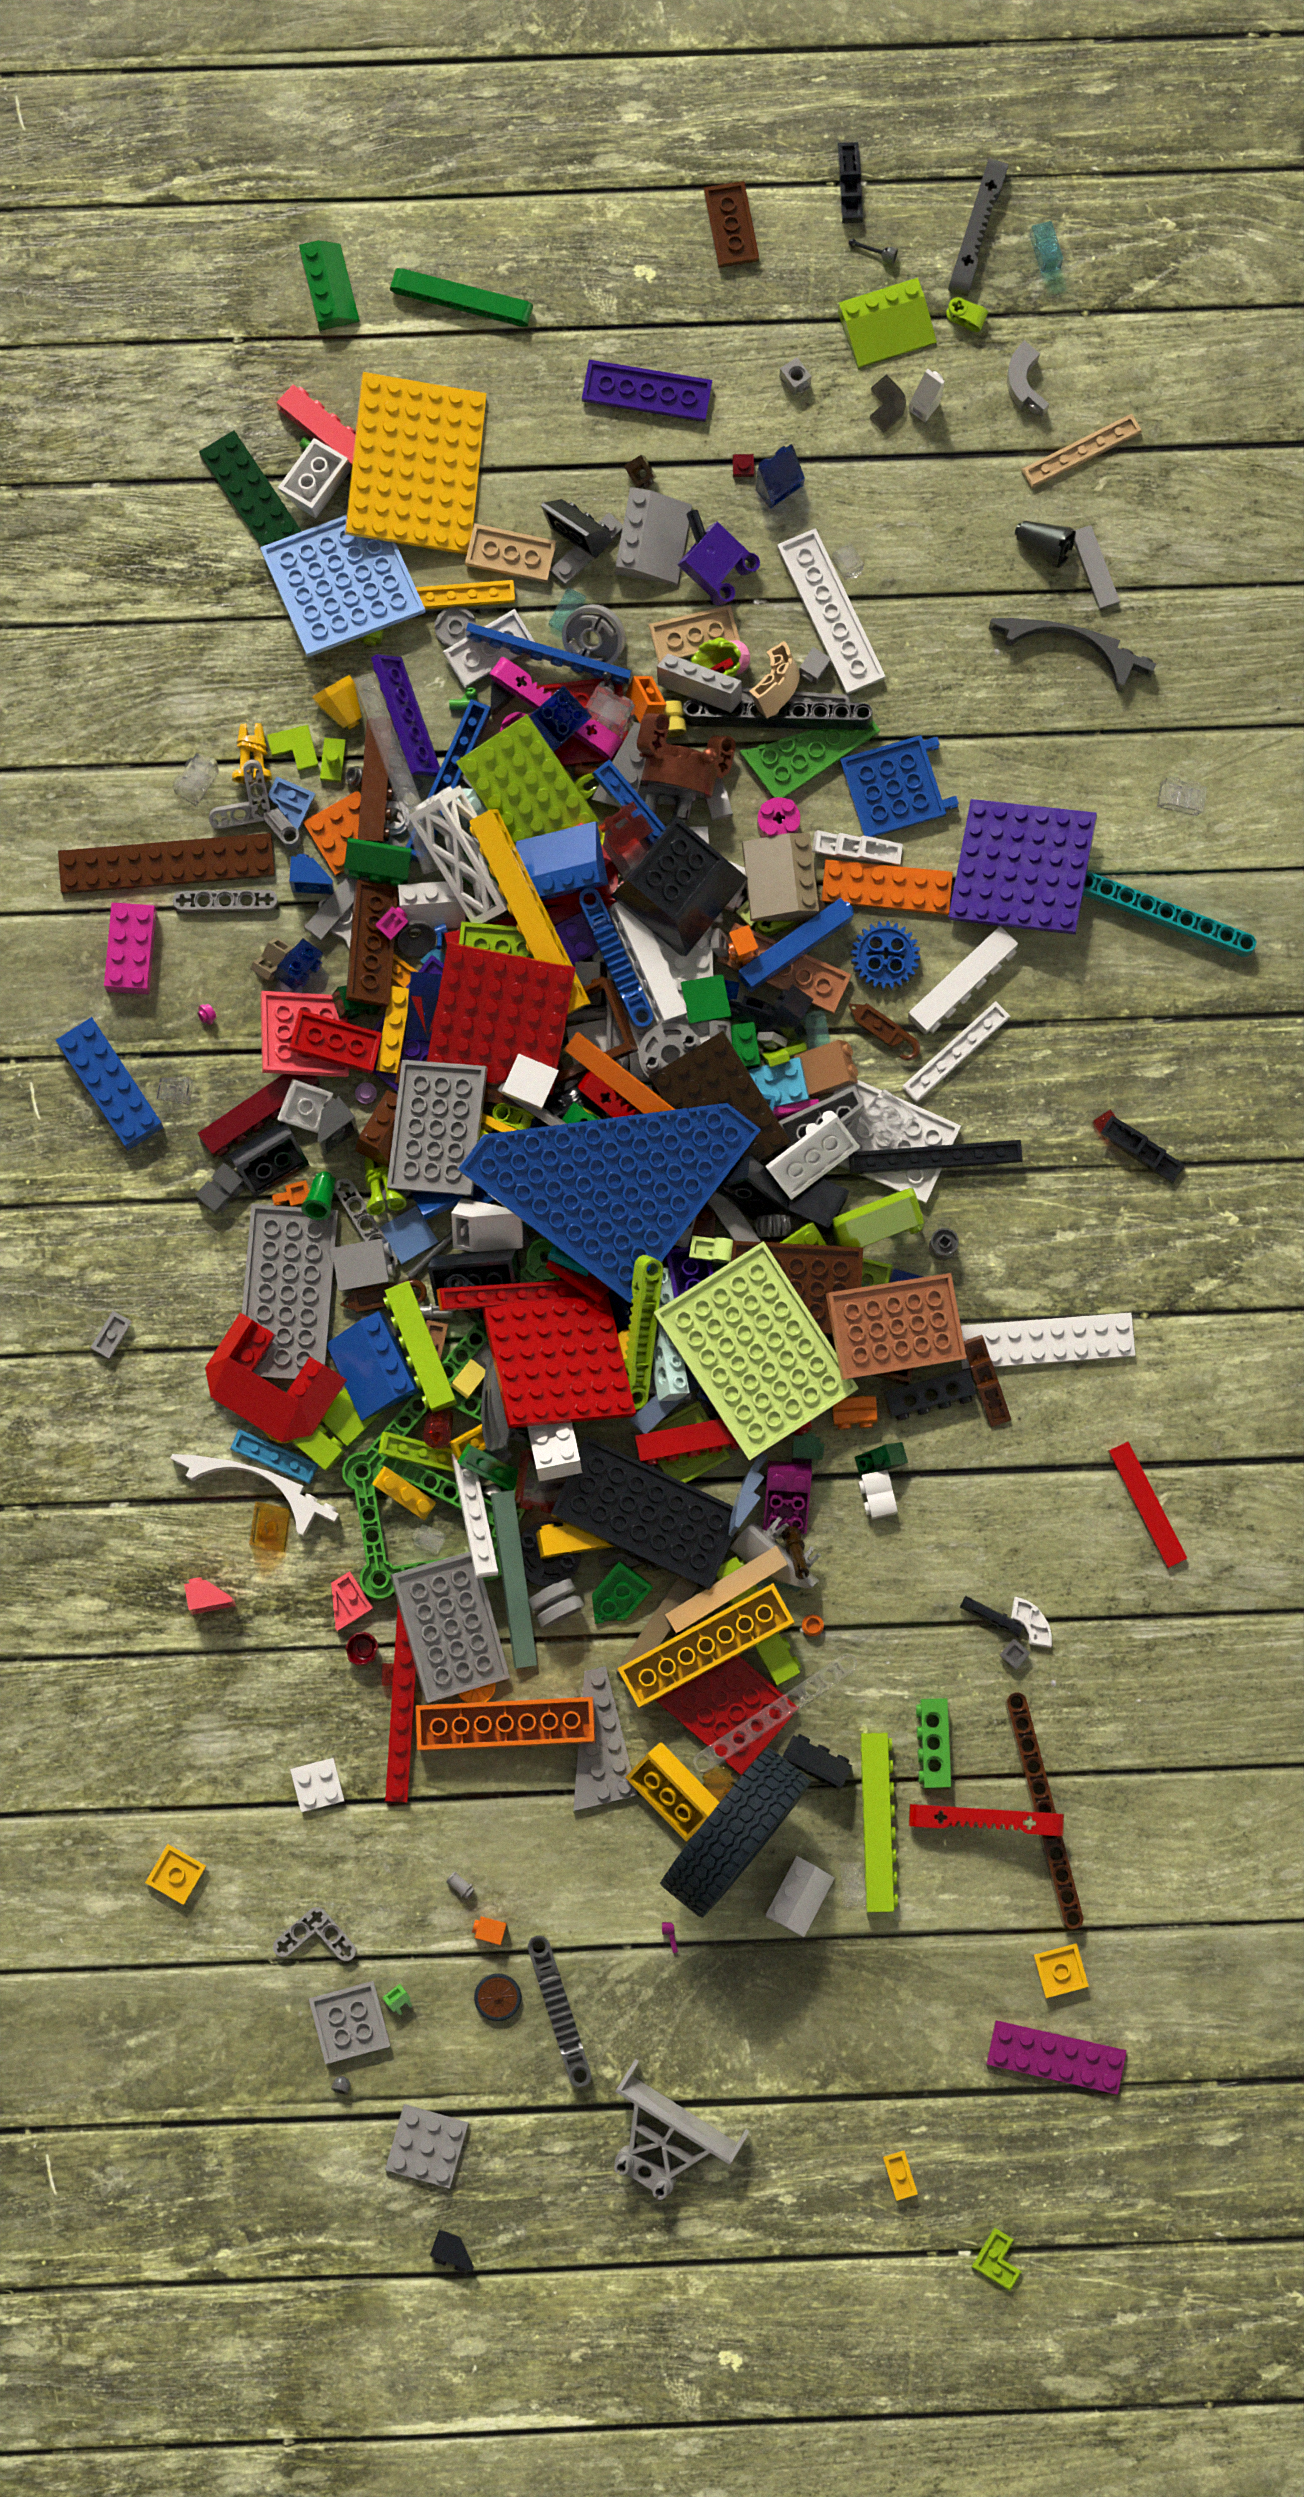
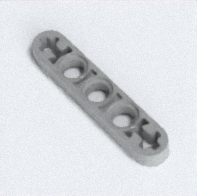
(235, 905)
(358, 1217)

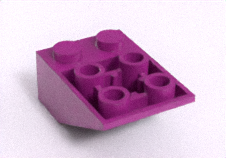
(787, 1494)

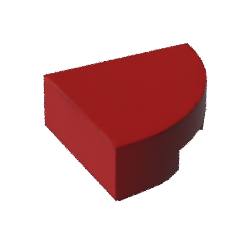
(723, 666)

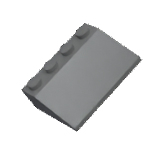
(652, 537)

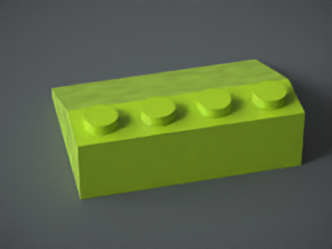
(887, 322)

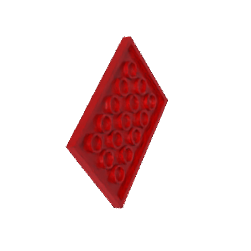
(721, 1702)

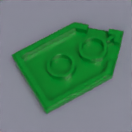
(619, 1594)

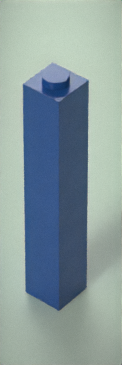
(796, 944)

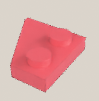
(348, 1601)

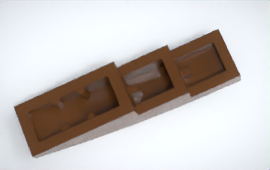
(986, 1381)

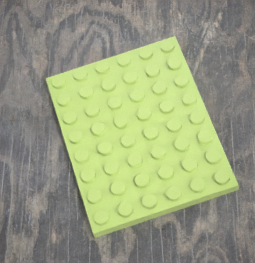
(755, 1350)

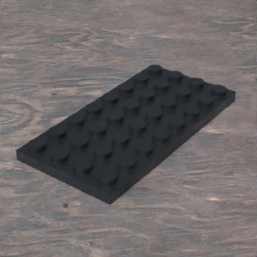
(646, 1513)

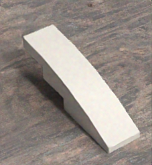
(857, 848)

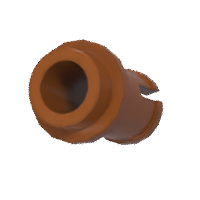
(581, 770)

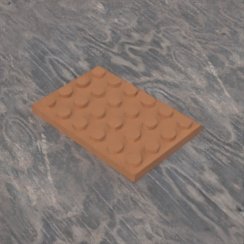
(896, 1326)

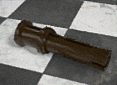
(795, 1546)

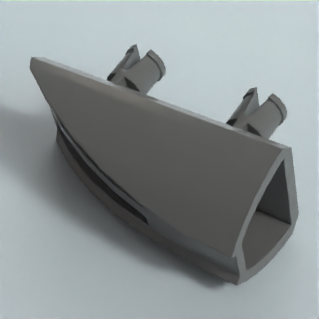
(494, 1423)

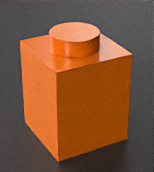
(489, 1930)

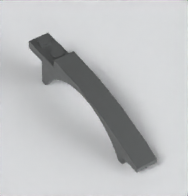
(1118, 660)

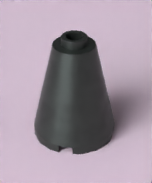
(1047, 540)

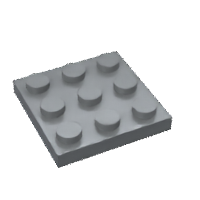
(349, 2022)
(426, 2146)

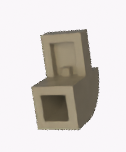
(272, 955)

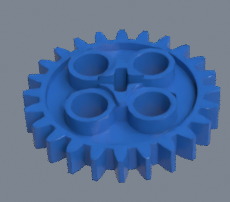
(884, 974)

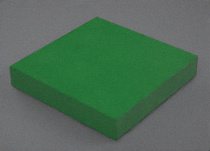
(705, 999)

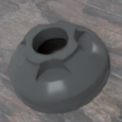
(417, 945)

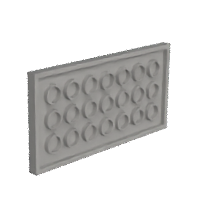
(289, 1285)

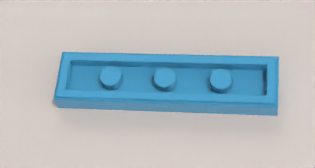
(274, 1456)

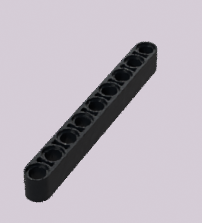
(786, 720)

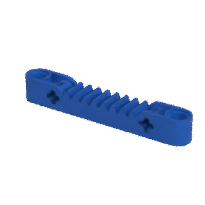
(615, 958)

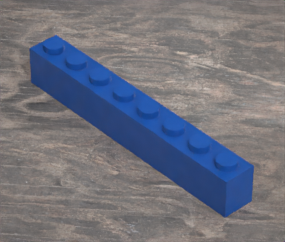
(464, 741)

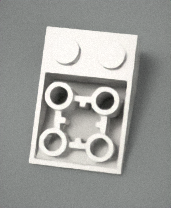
(485, 1227)

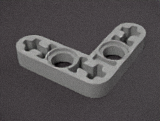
(249, 807)
(320, 1928)

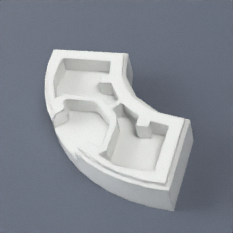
(1034, 1622)

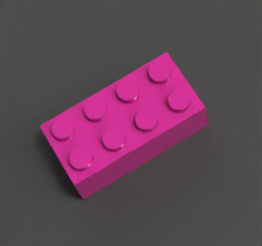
(130, 948)

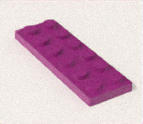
(1056, 2057)

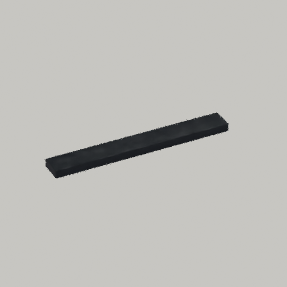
(935, 1157)

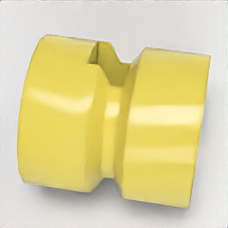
(674, 712)

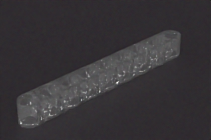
(782, 1706)

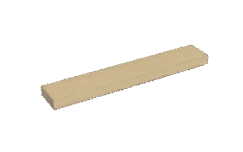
(1081, 451)
(726, 1589)

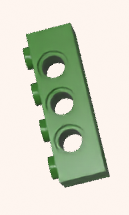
(938, 1709)

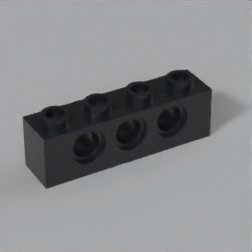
(961, 1380)

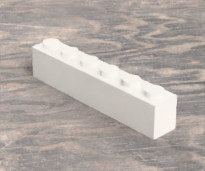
(649, 966)
(962, 981)

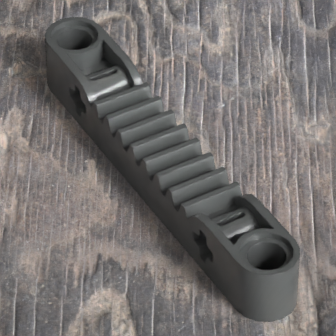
(963, 275)
(559, 2011)

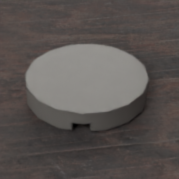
(452, 625)

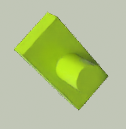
(332, 760)

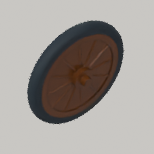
(497, 1997)

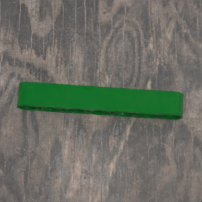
(461, 297)

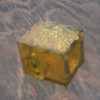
(718, 1781)

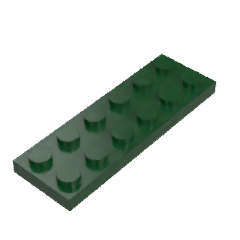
(249, 490)

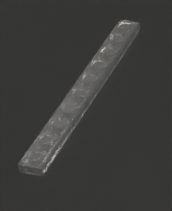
(393, 761)

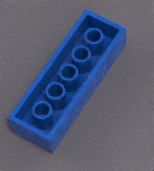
(109, 1083)

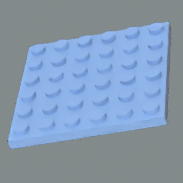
(340, 585)

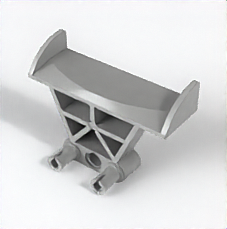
(631, 2156)

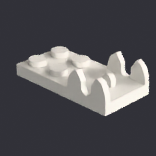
(813, 1155)

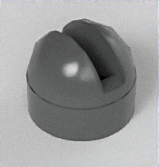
(341, 2085)

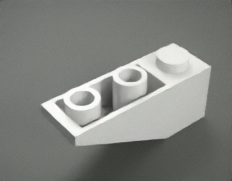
(927, 395)

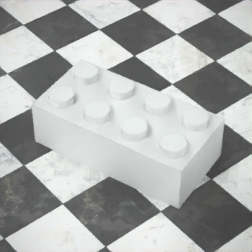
(554, 1450)

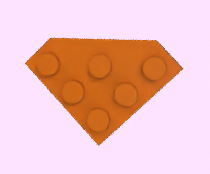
(333, 828)

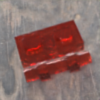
(629, 834)

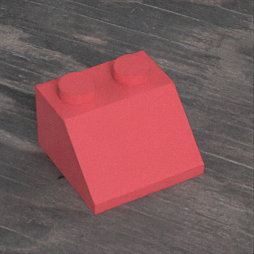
(206, 1597)

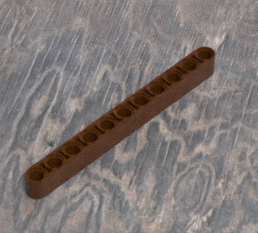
(1044, 1799)

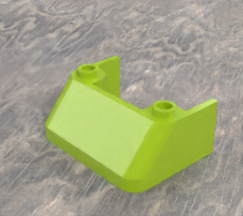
(878, 1220)

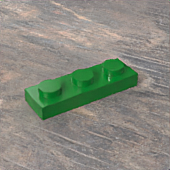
(489, 1467)

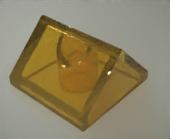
(269, 1527)

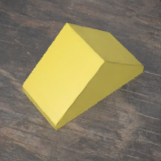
(469, 1379)

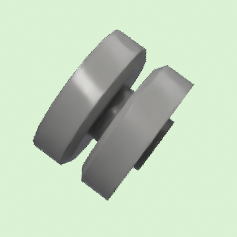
(555, 1601)

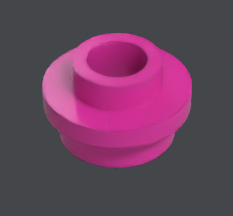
(206, 1014)

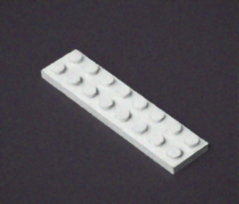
(831, 611)
(1055, 1339)

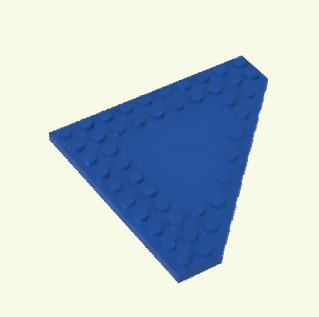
(612, 1183)

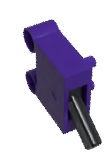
(714, 557)

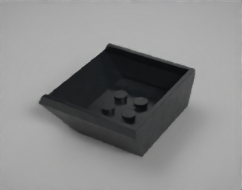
(679, 886)

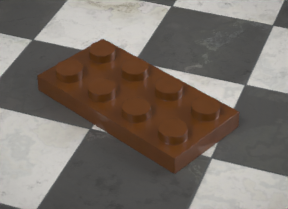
(731, 224)

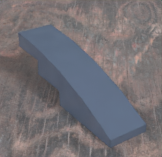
(657, 1410)
(746, 1498)

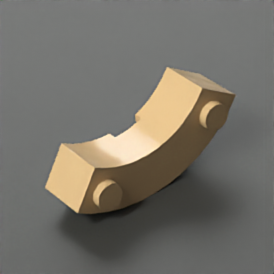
(779, 685)

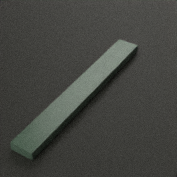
(513, 1579)

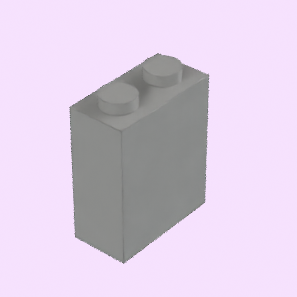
(363, 1265)

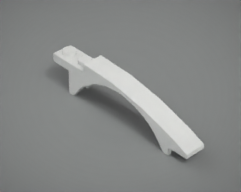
(303, 1506)

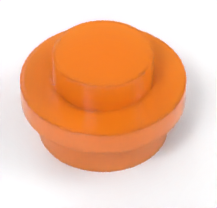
(812, 1625)

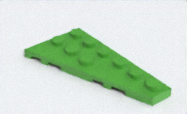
(801, 757)

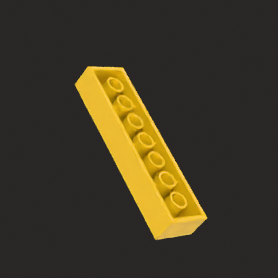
(706, 1646)

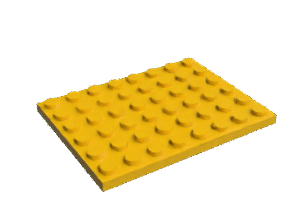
(415, 463)

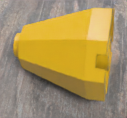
(340, 702)

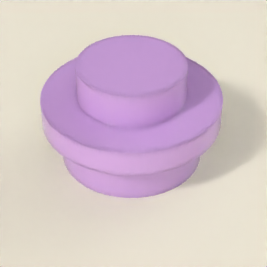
(365, 1093)

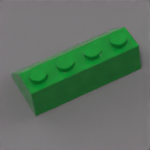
(328, 284)

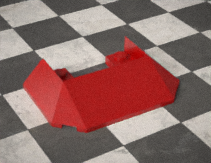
(259, 1401)

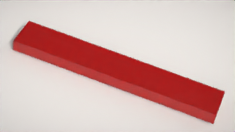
(1147, 1504)

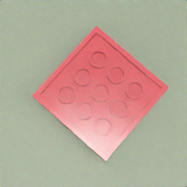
(277, 1025)

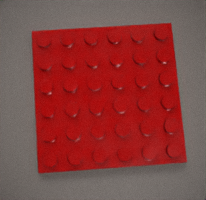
(499, 1008)
(558, 1361)

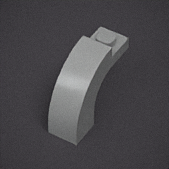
(1020, 391)

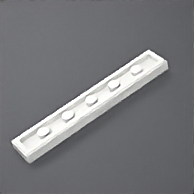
(956, 1052)
(475, 1521)

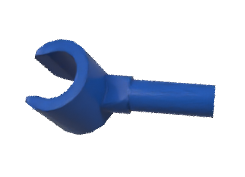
(440, 930)

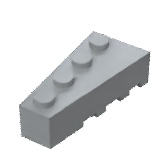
(628, 763)
(845, 1105)

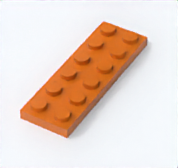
(887, 887)

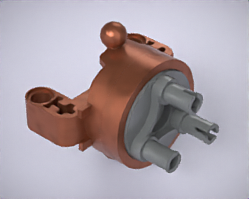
(680, 770)

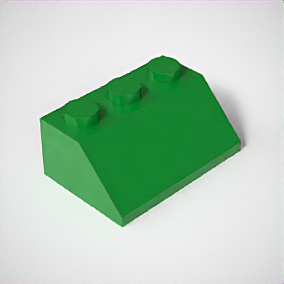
(377, 862)

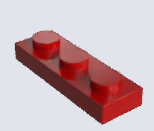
(588, 1285)

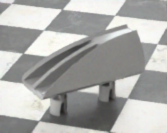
(756, 1541)

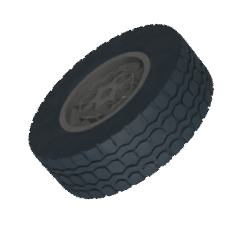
(735, 1832)

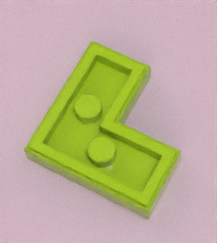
(297, 741)
(782, 1054)
(991, 2261)

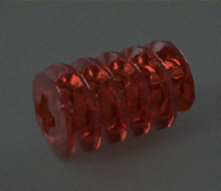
(438, 1428)

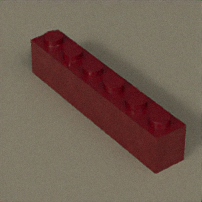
(249, 1115)

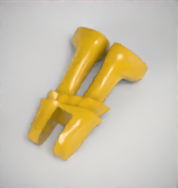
(253, 744)

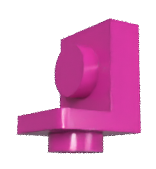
(392, 922)

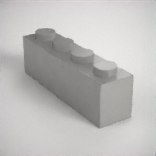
(699, 682)

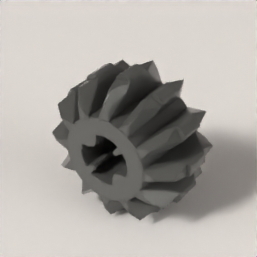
(773, 1226)

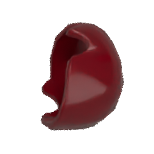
(362, 1649)

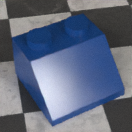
(309, 877)

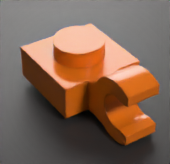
(294, 1194)

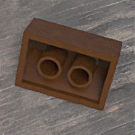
(377, 1135)

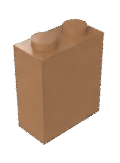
(828, 1068)

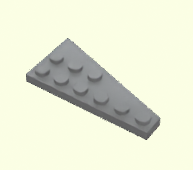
(604, 1763)

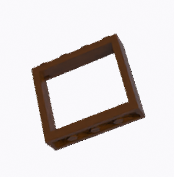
(615, 1053)

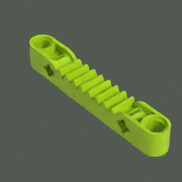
(646, 1300)

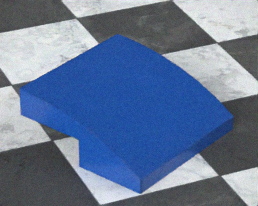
(434, 1203)

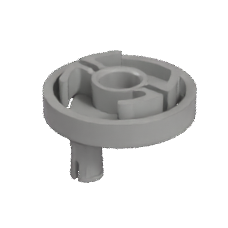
(579, 623)
(651, 1059)

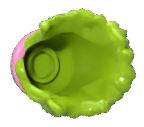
(720, 649)

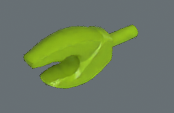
(581, 781)

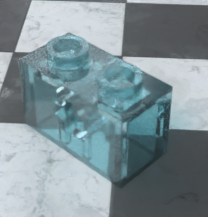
(1046, 247)

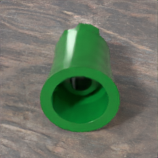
(319, 1198)

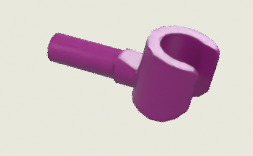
(668, 1929)

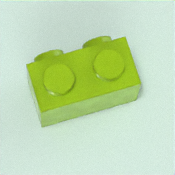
(321, 1448)

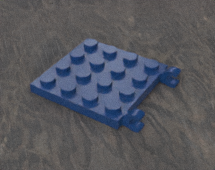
(895, 786)

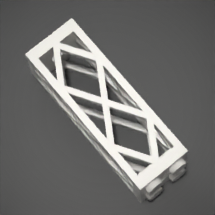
(454, 856)

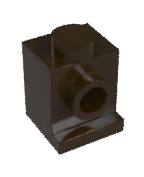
(633, 469)

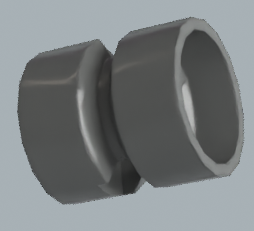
(943, 1244)

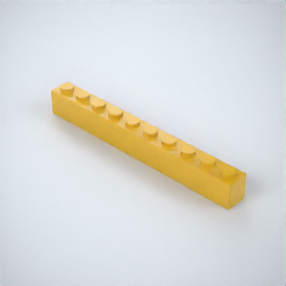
(522, 897)

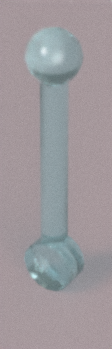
(779, 1585)

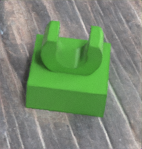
(397, 1998)

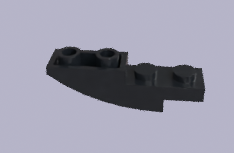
(760, 1012)

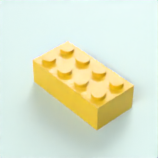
(672, 1791)

